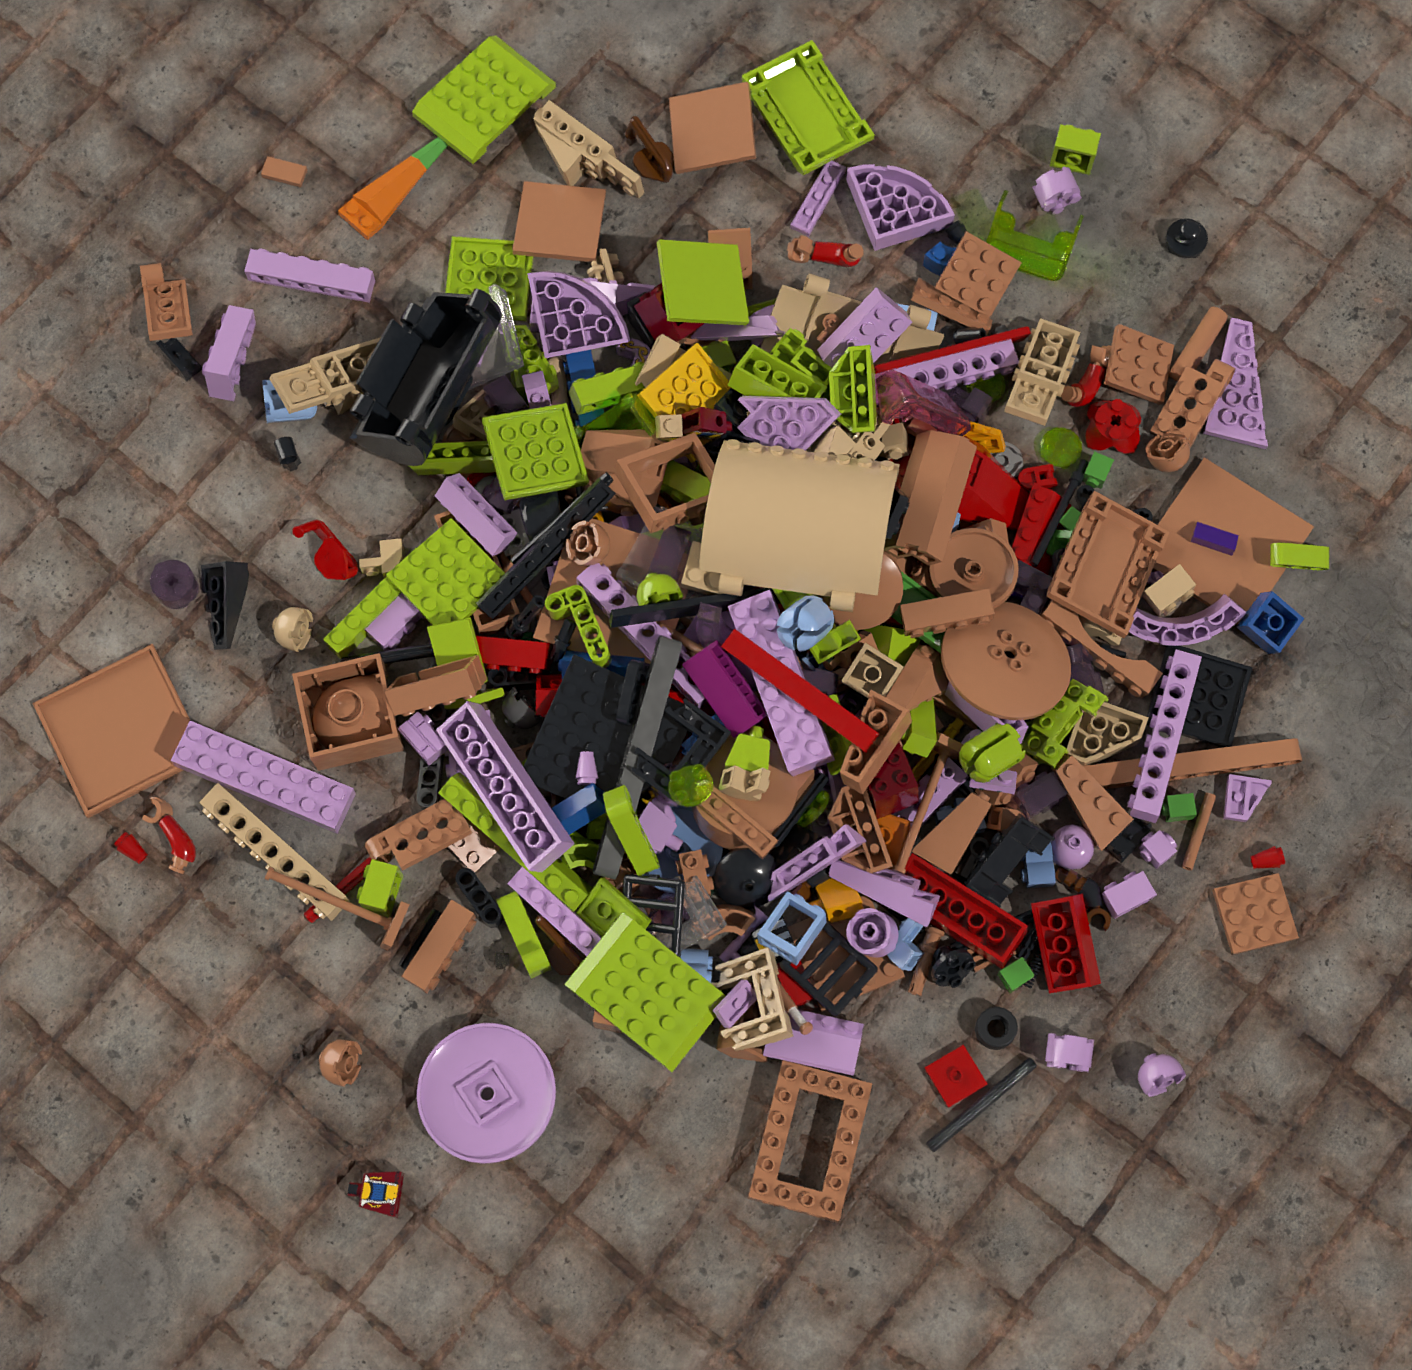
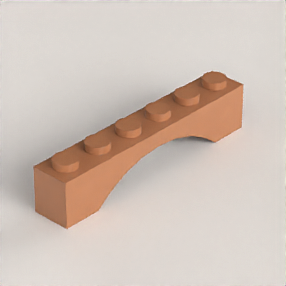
(1134, 674)

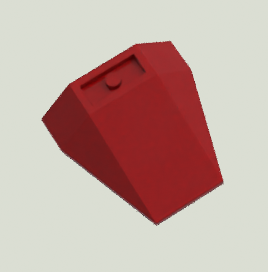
(991, 492)

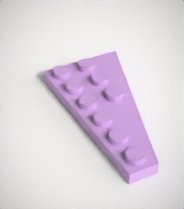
(1239, 409)

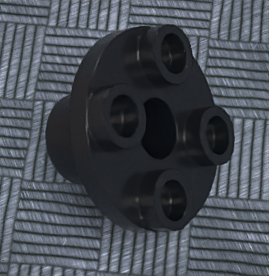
(1186, 238)
(951, 966)

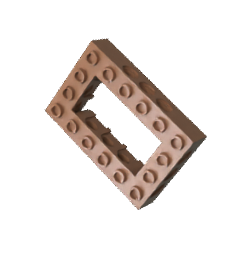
(765, 1186)

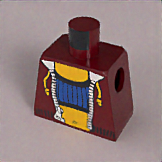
(711, 423)
(379, 1192)

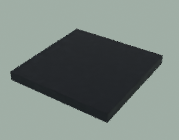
(1214, 699)

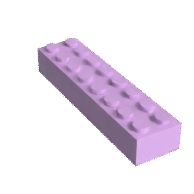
(795, 728)
(263, 777)
(505, 787)

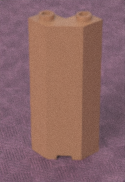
(934, 490)

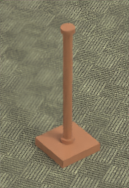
(946, 748)
(391, 924)

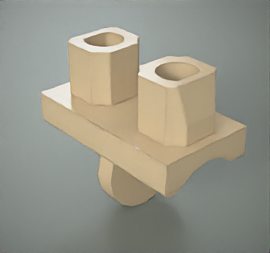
(602, 268)

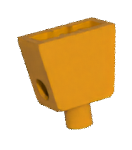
(837, 900)

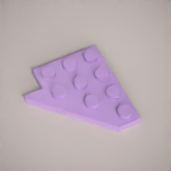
(787, 420)

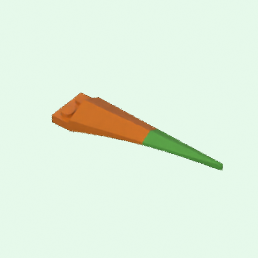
(378, 201)

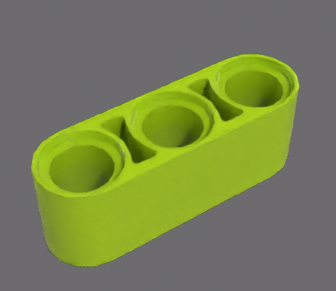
(1299, 556)

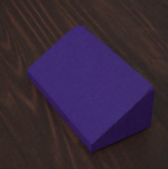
(1214, 538)

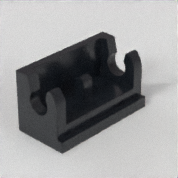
(179, 358)
(1128, 839)

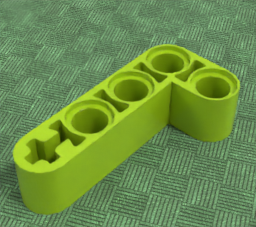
(586, 627)
(629, 830)
(523, 934)

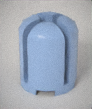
(276, 410)
(805, 623)

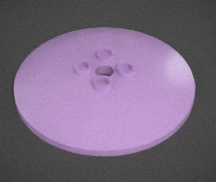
(481, 1059)

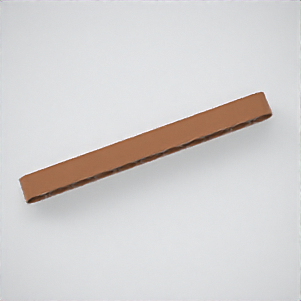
(1204, 762)

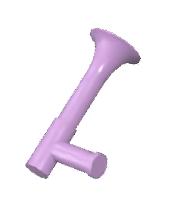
(731, 951)

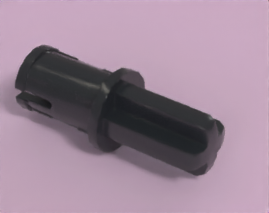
(562, 640)

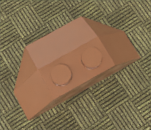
(858, 813)

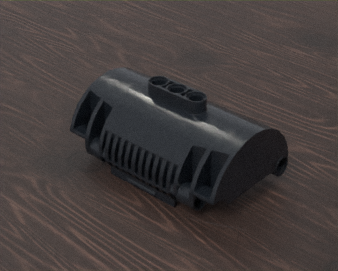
(422, 374)

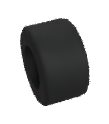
(1006, 1018)

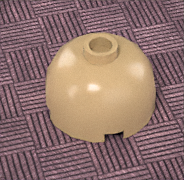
(292, 628)

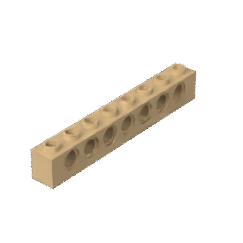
(220, 798)

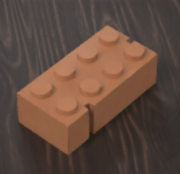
(437, 686)

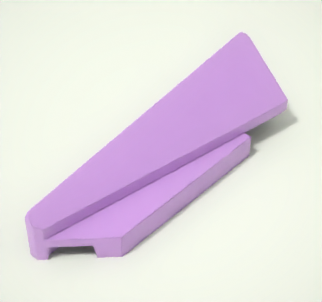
(757, 328)
(814, 860)
(889, 889)

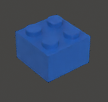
(1270, 622)

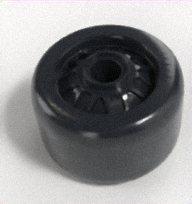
(541, 510)

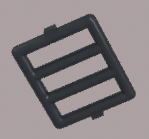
(677, 906)
(819, 994)

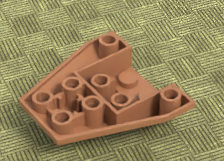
(605, 447)

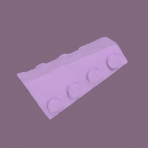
(228, 352)

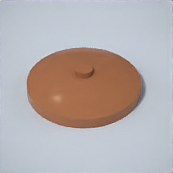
(976, 562)
(873, 609)

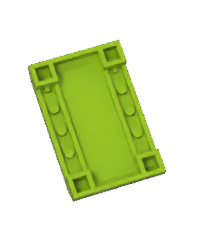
(482, 97)
(806, 108)
(646, 991)

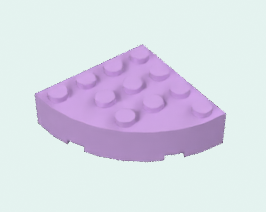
(897, 204)
(574, 314)

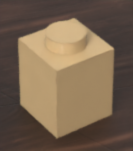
(668, 426)
(895, 442)

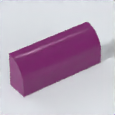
(725, 689)

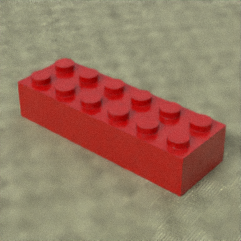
(968, 915)

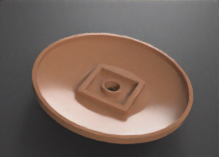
(1004, 685)

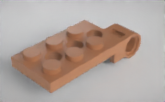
(155, 300)
(1217, 380)
(384, 845)

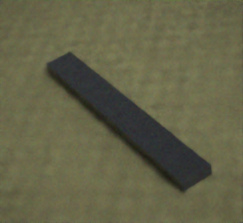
(544, 549)
(676, 608)

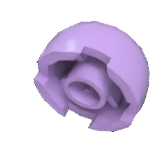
(1072, 847)
(1159, 1073)

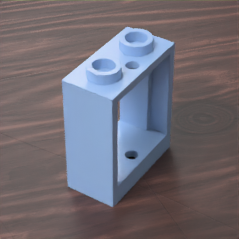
(779, 945)

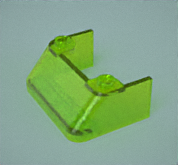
(1037, 255)
(627, 415)

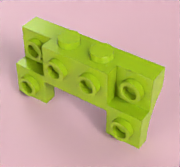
(793, 352)
(836, 639)
(1053, 726)

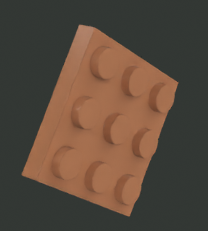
(977, 274)
(1139, 364)
(1255, 914)

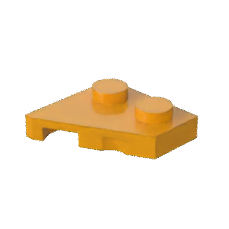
(987, 436)

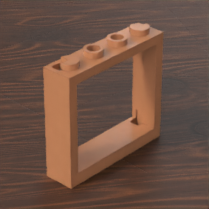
(656, 456)

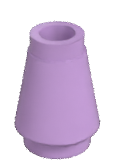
(586, 769)

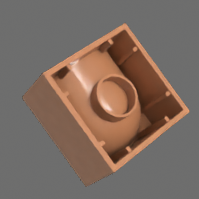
(347, 712)

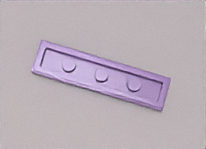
(818, 198)

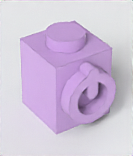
(1157, 848)

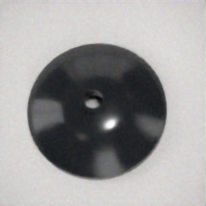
(743, 868)

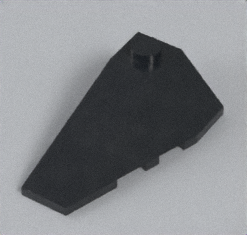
(225, 589)

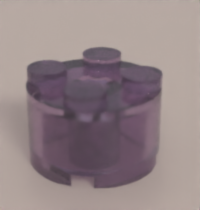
(184, 583)

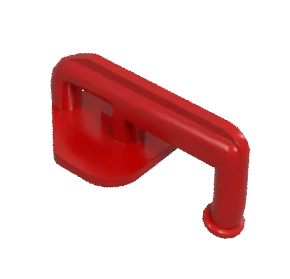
(332, 557)

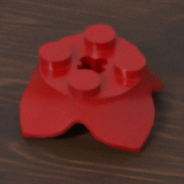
(1102, 434)

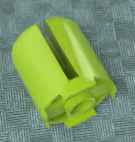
(991, 753)

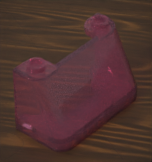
(908, 398)

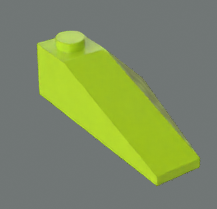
(534, 361)

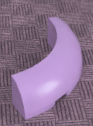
(1187, 629)

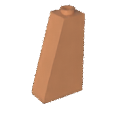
(952, 836)

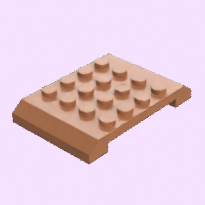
(1107, 564)

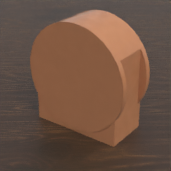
(768, 812)

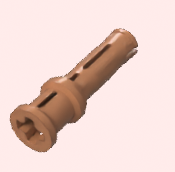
(922, 968)

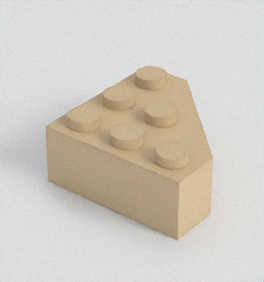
(1106, 734)

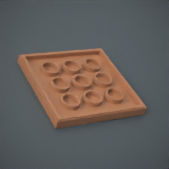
(712, 128)
(559, 221)

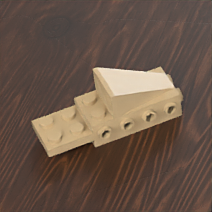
(581, 150)
(1042, 371)
(325, 379)
(855, 445)

